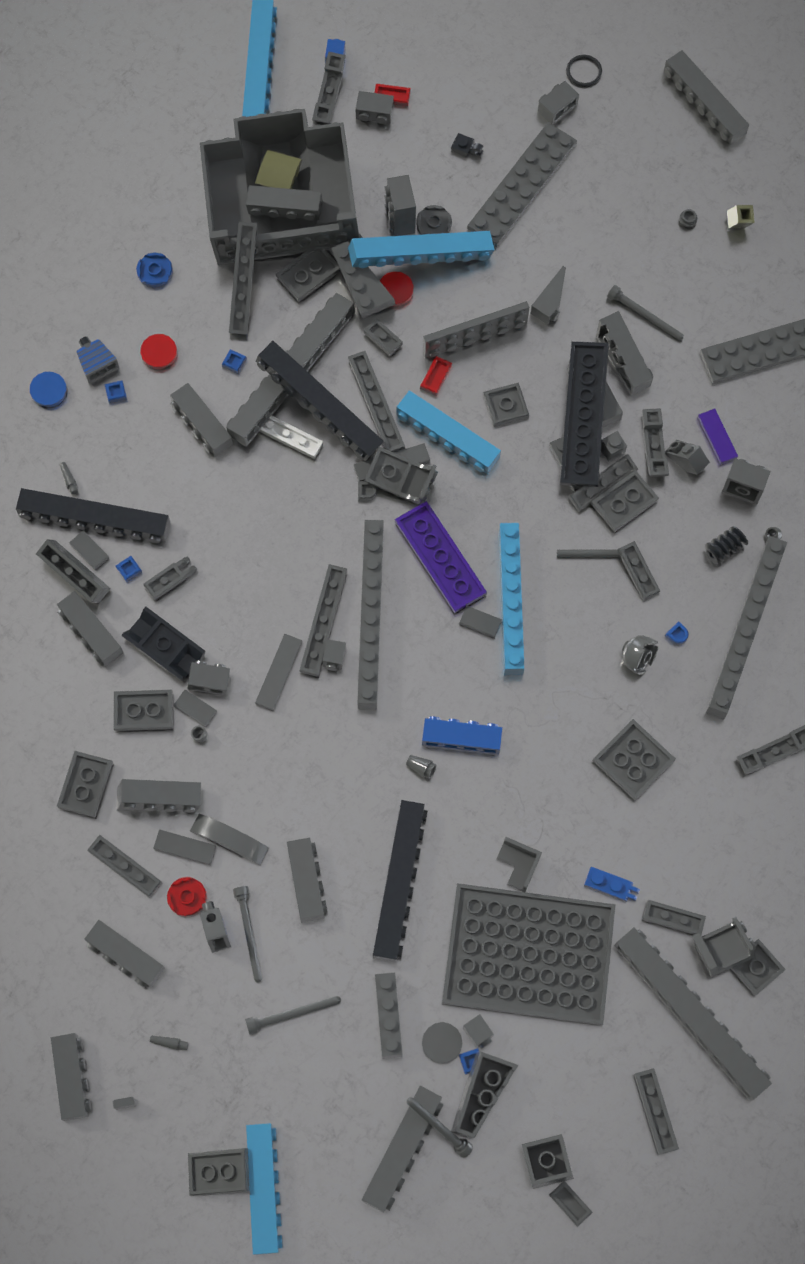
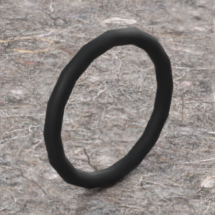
(580, 83)

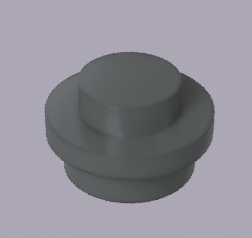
(688, 218)

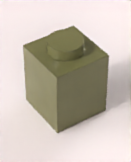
(740, 216)

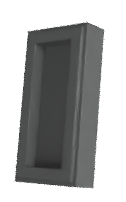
(89, 550)
(480, 621)
(195, 708)
(570, 1203)

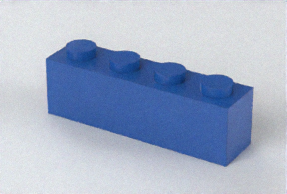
(462, 736)

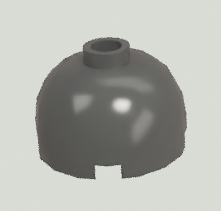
(639, 652)

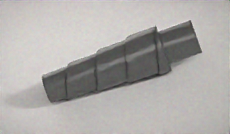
(68, 478)
(173, 1043)

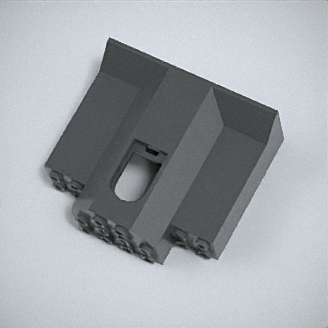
(234, 164)

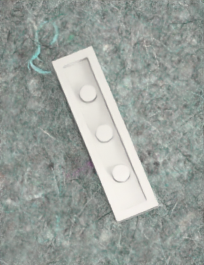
(292, 437)

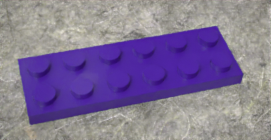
(440, 557)

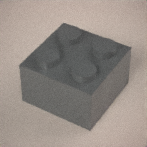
(746, 480)
(547, 1161)

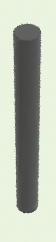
(588, 553)

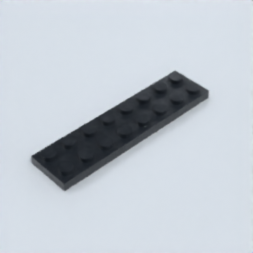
(584, 414)

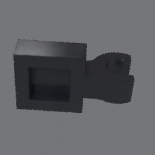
(464, 145)

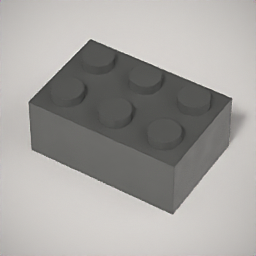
(400, 205)

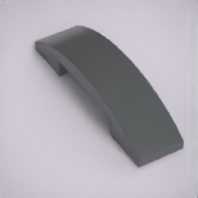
(330, 88)
(654, 442)
(773, 751)
(229, 838)

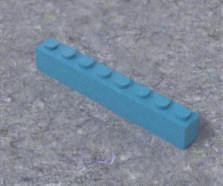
(259, 58)
(421, 249)
(511, 599)

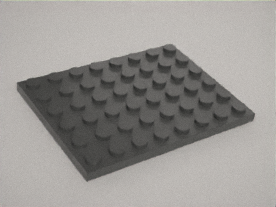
(529, 954)

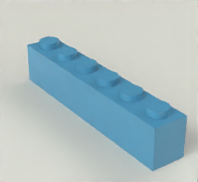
(448, 432)
(263, 1190)

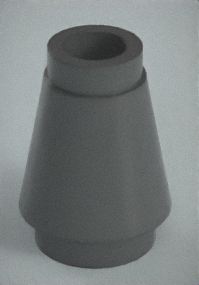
(422, 766)

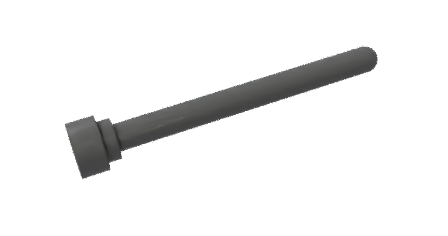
(616, 294)
(241, 895)
(254, 1024)
(461, 1146)

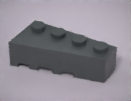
(363, 285)
(624, 353)
(158, 795)
(484, 1085)

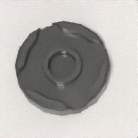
(433, 220)
(442, 1042)

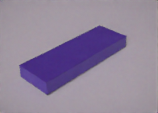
(717, 436)

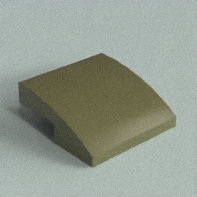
(278, 170)

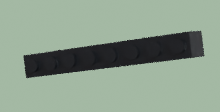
(319, 401)
(93, 515)
(398, 881)

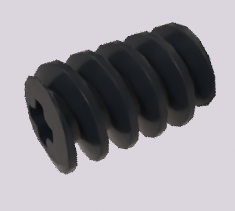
(724, 543)

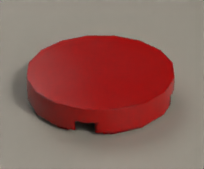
(399, 286)
(158, 351)
(186, 897)

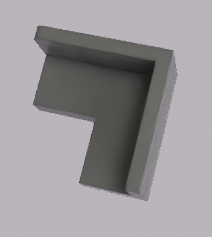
(524, 862)

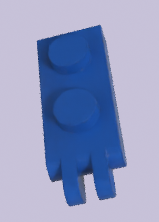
(610, 885)

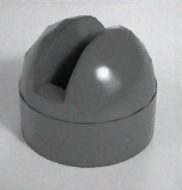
(773, 530)
(197, 731)

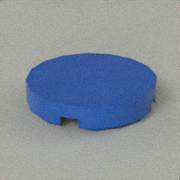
(154, 270)
(48, 389)

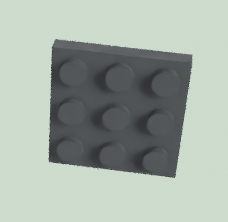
(633, 759)

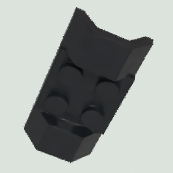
(164, 644)

